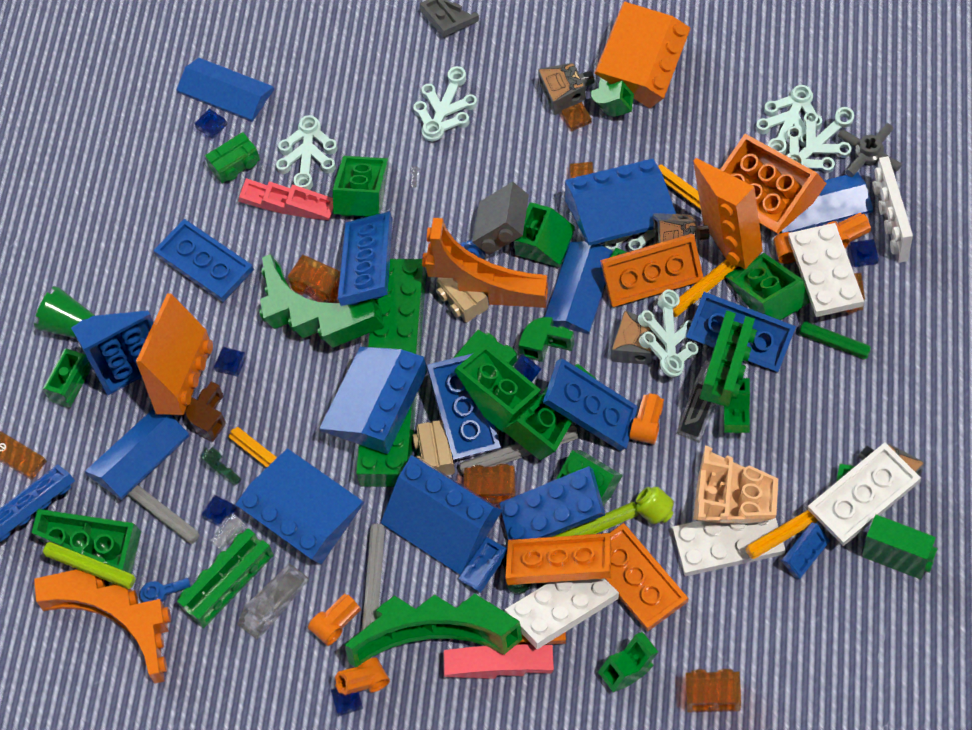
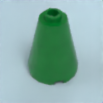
(59, 313)

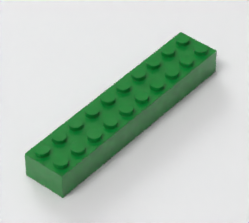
(402, 330)

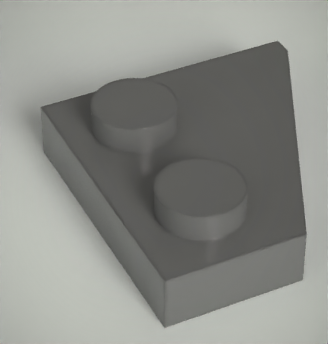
(447, 16)

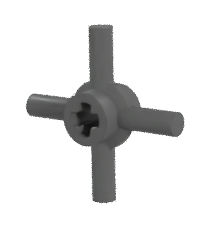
(868, 149)

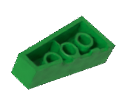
(540, 427)
(94, 537)

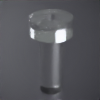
(415, 171)

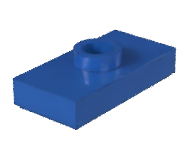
(805, 550)
(483, 565)

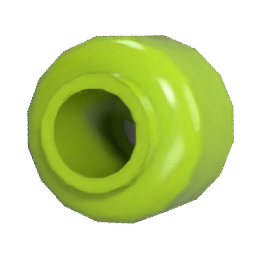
(654, 505)

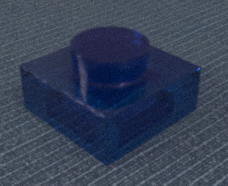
(210, 123)
(864, 253)
(230, 361)
(526, 367)
(218, 510)
(346, 703)

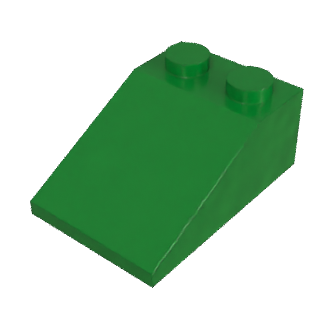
(360, 186)
(769, 287)
(496, 386)

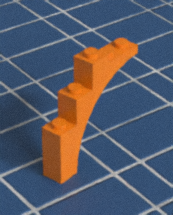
(502, 285)
(88, 593)

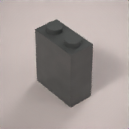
(500, 218)

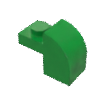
(613, 98)
(540, 335)
(738, 414)
(629, 665)

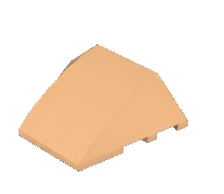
(733, 492)

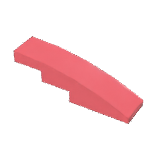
(285, 200)
(488, 663)

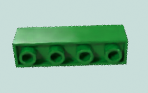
(727, 360)
(225, 577)

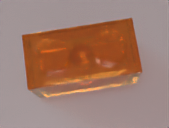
(315, 280)
(491, 483)
(713, 691)

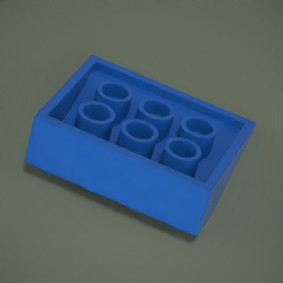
(618, 201)
(114, 345)
(375, 397)
(300, 505)
(439, 514)

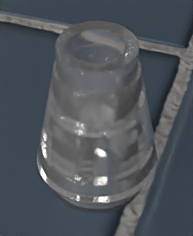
(228, 531)

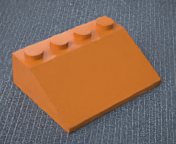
(643, 52)
(780, 183)
(730, 213)
(173, 357)

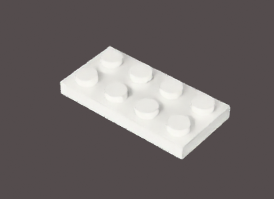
(892, 207)
(825, 270)
(864, 492)
(720, 545)
(560, 607)

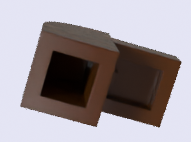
(202, 413)

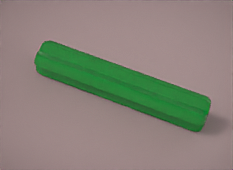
(835, 340)

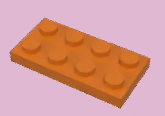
(652, 270)
(558, 559)
(641, 580)

